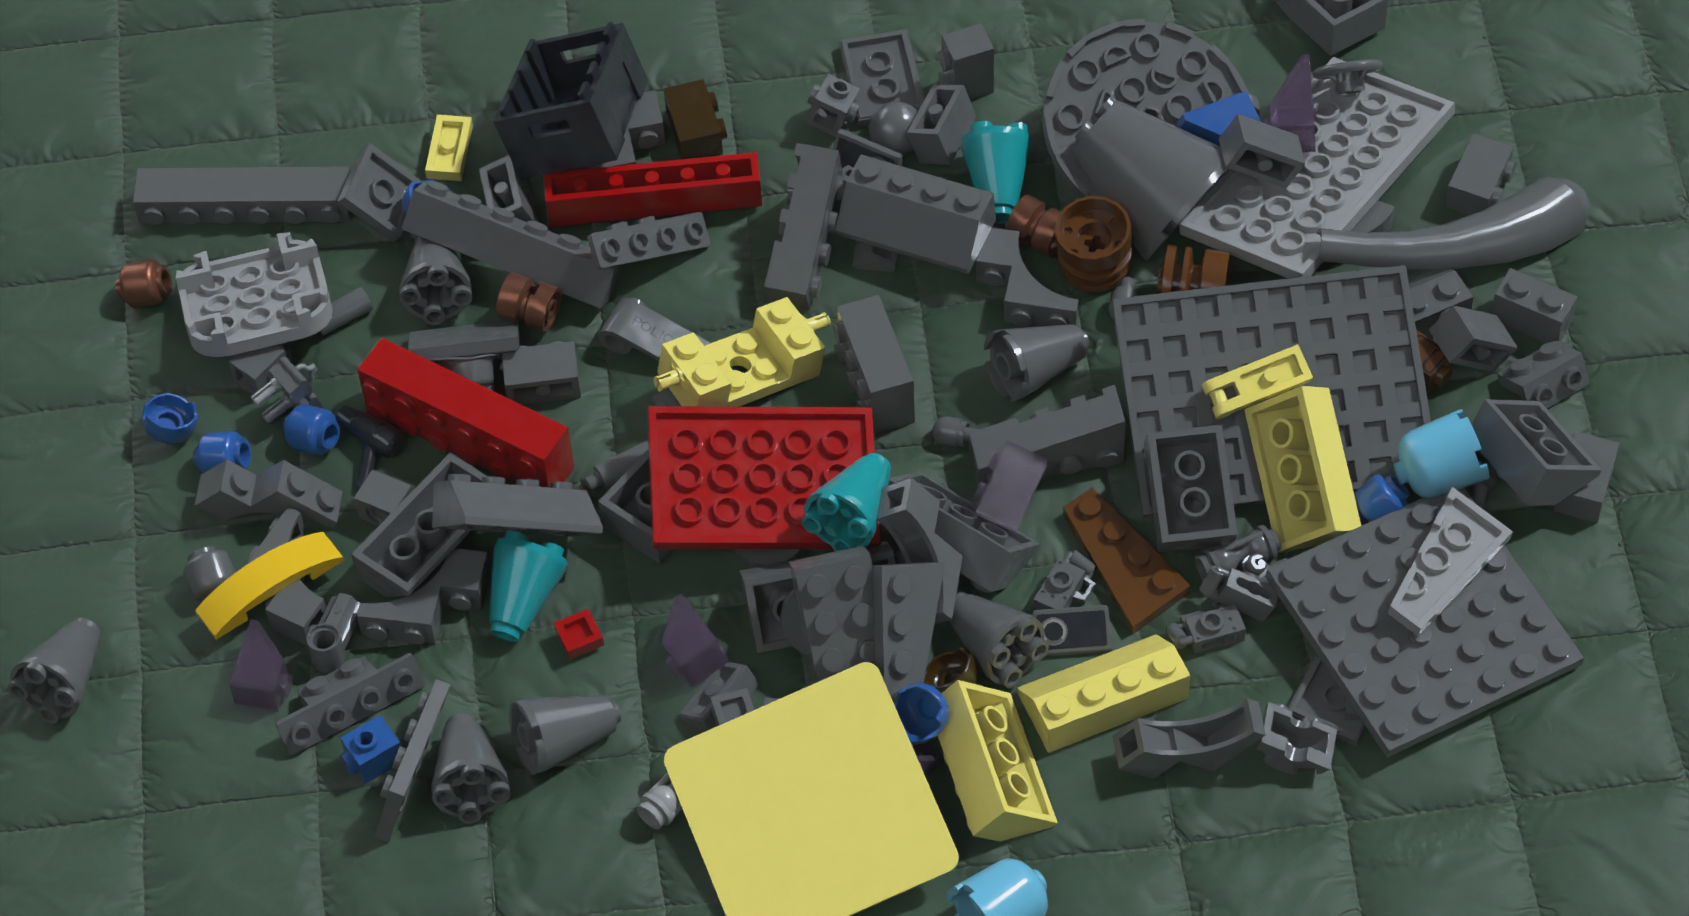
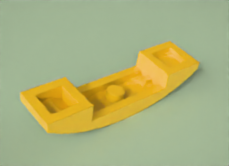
(264, 578)

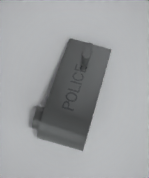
(639, 327)

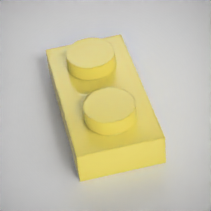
(449, 148)

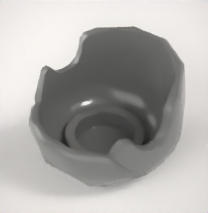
(890, 126)

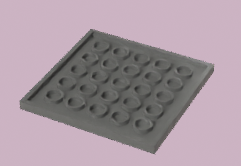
(1406, 686)

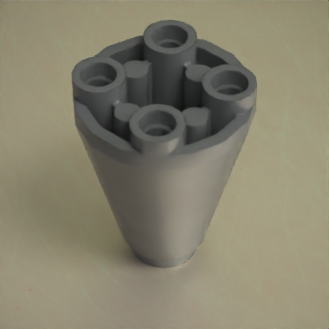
(434, 283)
(998, 637)
(57, 671)
(467, 772)

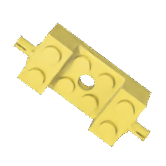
(776, 353)

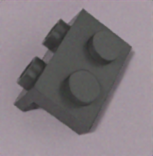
(1546, 374)

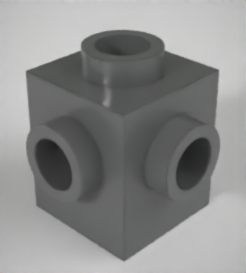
(832, 105)

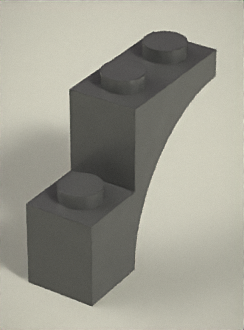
(643, 131)
(1025, 298)
(234, 491)
(911, 519)
(295, 607)
(418, 617)
(1204, 742)

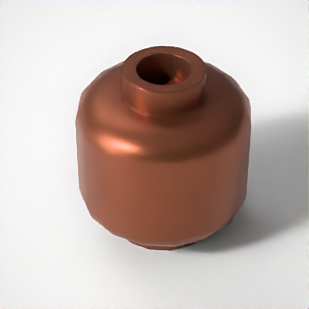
(144, 283)

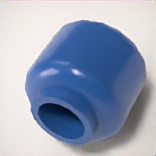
(311, 429)
(221, 446)
(1380, 497)

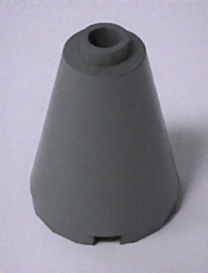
(1032, 356)
(559, 727)

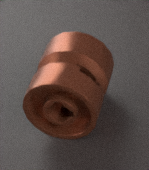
(1035, 225)
(526, 301)

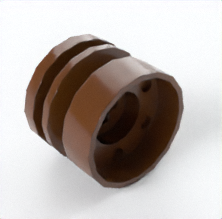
(1094, 243)
(1189, 276)

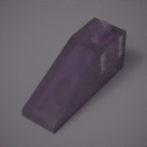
(1293, 105)

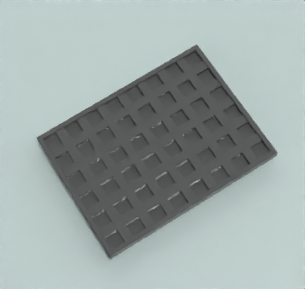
(1350, 329)

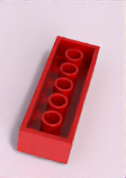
(464, 417)

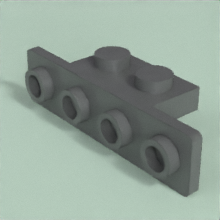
(648, 239)
(346, 698)

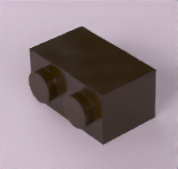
(694, 120)

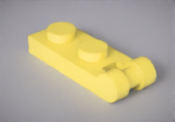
(1258, 381)

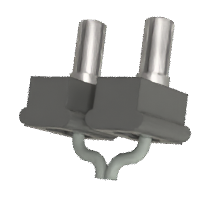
(292, 384)

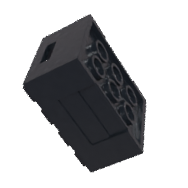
(572, 109)

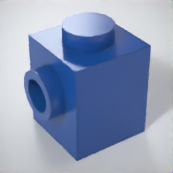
(369, 749)

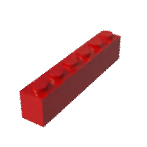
(653, 189)

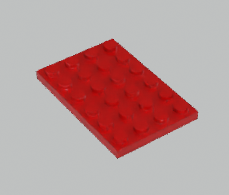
(747, 472)

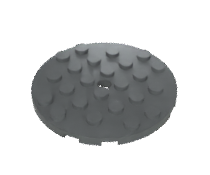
(1140, 64)

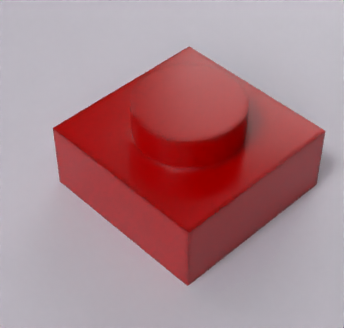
(578, 634)

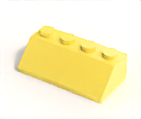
(1302, 467)
(1105, 692)
(993, 764)

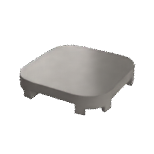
(254, 298)

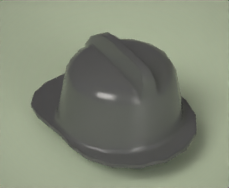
(477, 369)

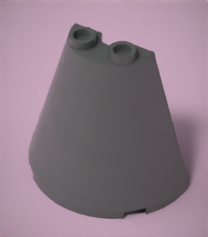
(1147, 169)

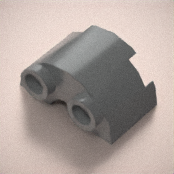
(1295, 743)

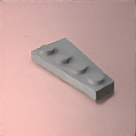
(1449, 558)

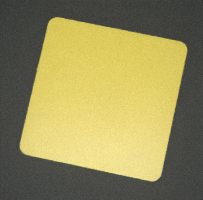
(812, 803)

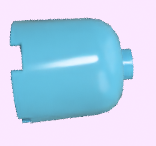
(1440, 456)
(1001, 890)

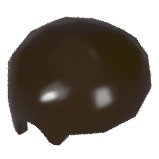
(950, 667)

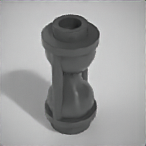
(1232, 555)

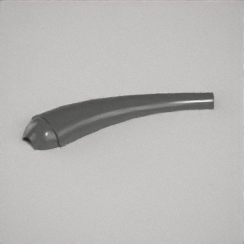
(1510, 230)

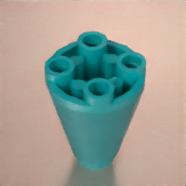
(998, 162)
(847, 505)
(521, 582)

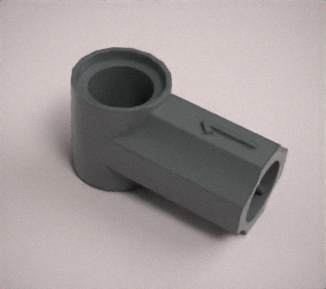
(333, 632)

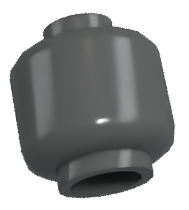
(207, 570)

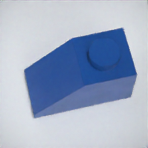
(1213, 119)

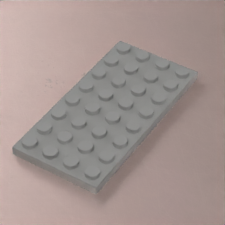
(1360, 151)

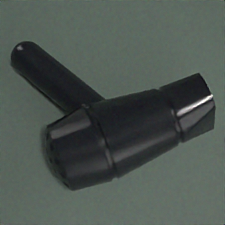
(376, 436)

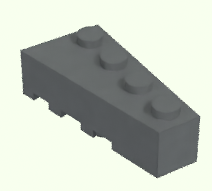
(806, 226)
(1071, 438)

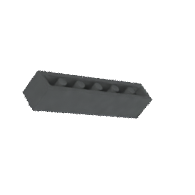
(240, 195)
(508, 242)

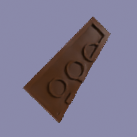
(1131, 569)

